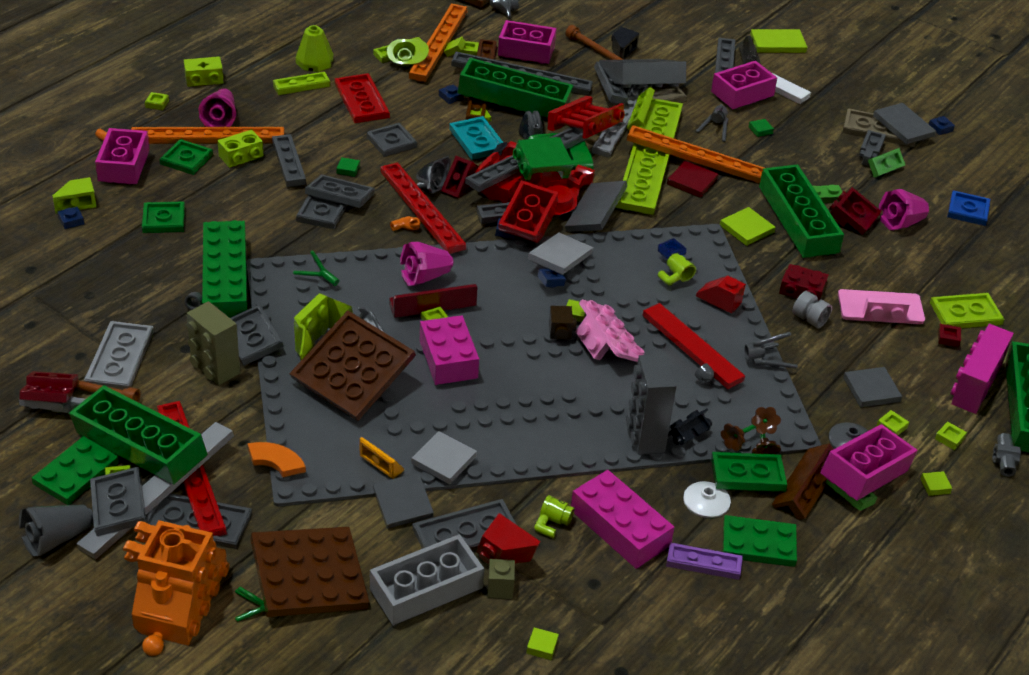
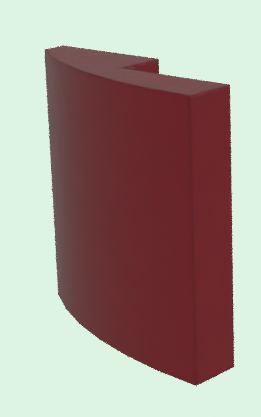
(49, 387)

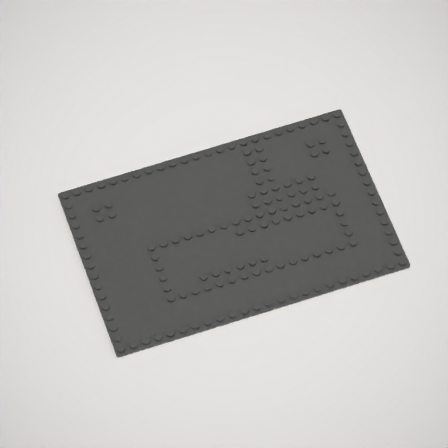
(537, 400)

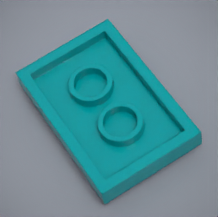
(475, 137)

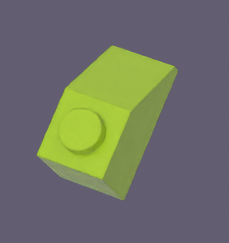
(75, 194)

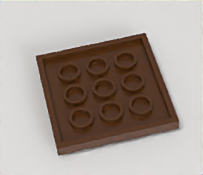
(352, 365)
(308, 571)

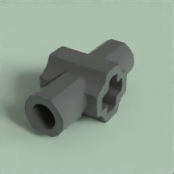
(1006, 454)

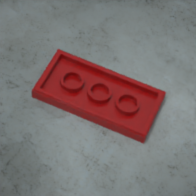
(361, 98)

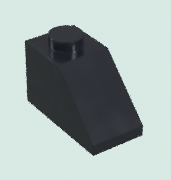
(624, 42)

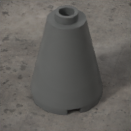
(52, 526)

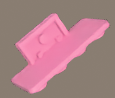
(881, 306)
(604, 330)

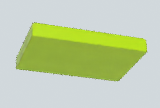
(778, 41)
(967, 310)

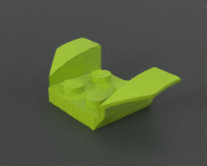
(315, 320)

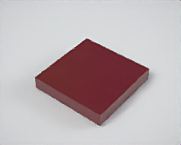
(692, 179)

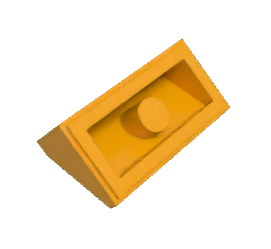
(379, 459)

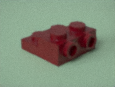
(854, 210)
(800, 279)

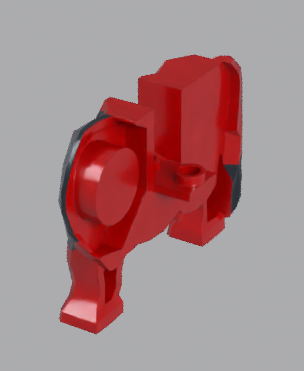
(567, 188)

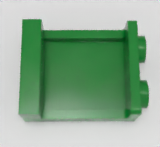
(542, 156)

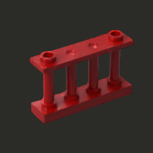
(585, 116)

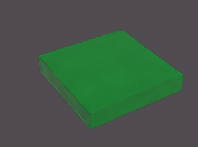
(186, 157)
(163, 217)

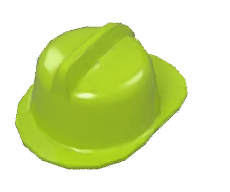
(407, 51)

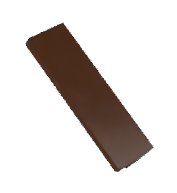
(805, 482)

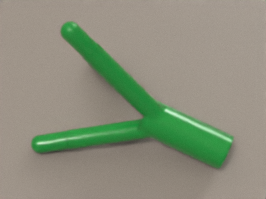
(323, 272)
(248, 595)

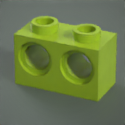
(240, 148)

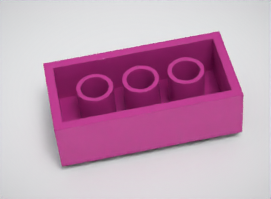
(980, 368)
(868, 462)
(622, 518)

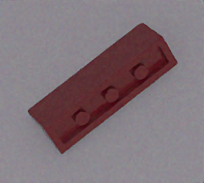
(422, 301)

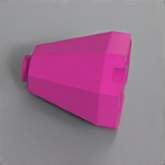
(902, 209)
(423, 263)

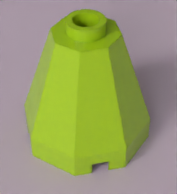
(314, 50)

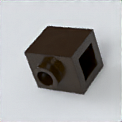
(561, 322)

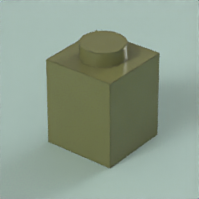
(501, 578)

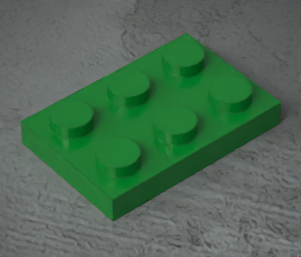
(71, 471)
(748, 471)
(760, 540)

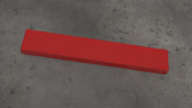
(693, 345)

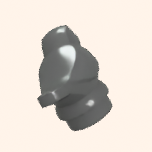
(505, 6)

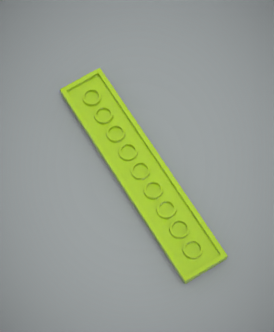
(647, 165)

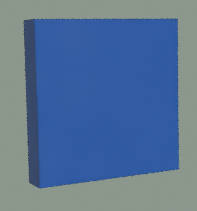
(969, 208)

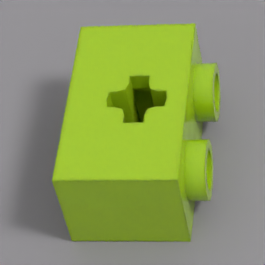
(203, 71)

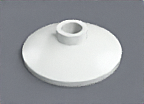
(706, 500)

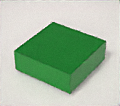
(761, 127)
(348, 167)

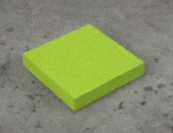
(747, 226)

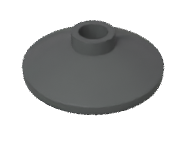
(844, 432)

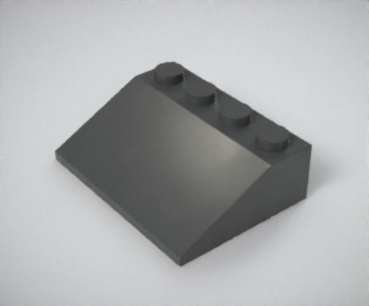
(645, 72)

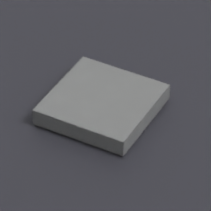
(444, 457)

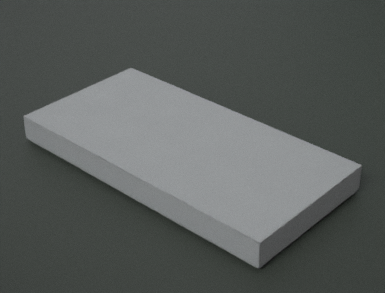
(119, 355)

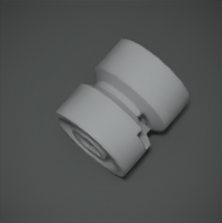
(810, 308)

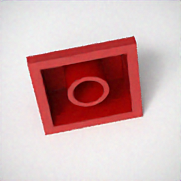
(507, 542)

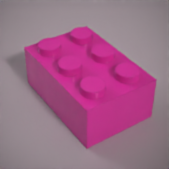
(527, 42)
(744, 84)
(122, 156)
(449, 350)

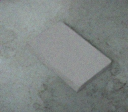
(560, 253)

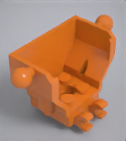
(175, 580)

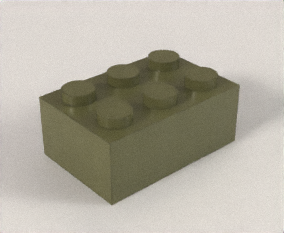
(213, 343)

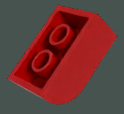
(529, 212)

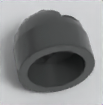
(192, 304)
(704, 373)

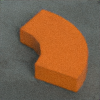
(277, 457)

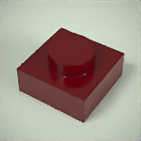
(949, 335)

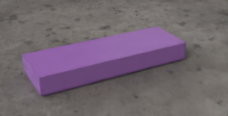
(704, 561)

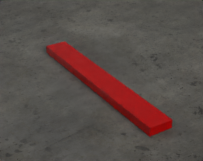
(423, 208)
(197, 484)

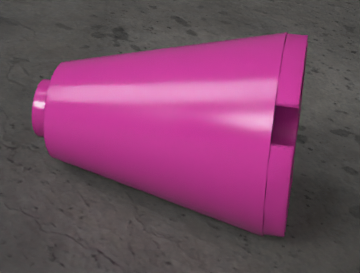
(218, 109)

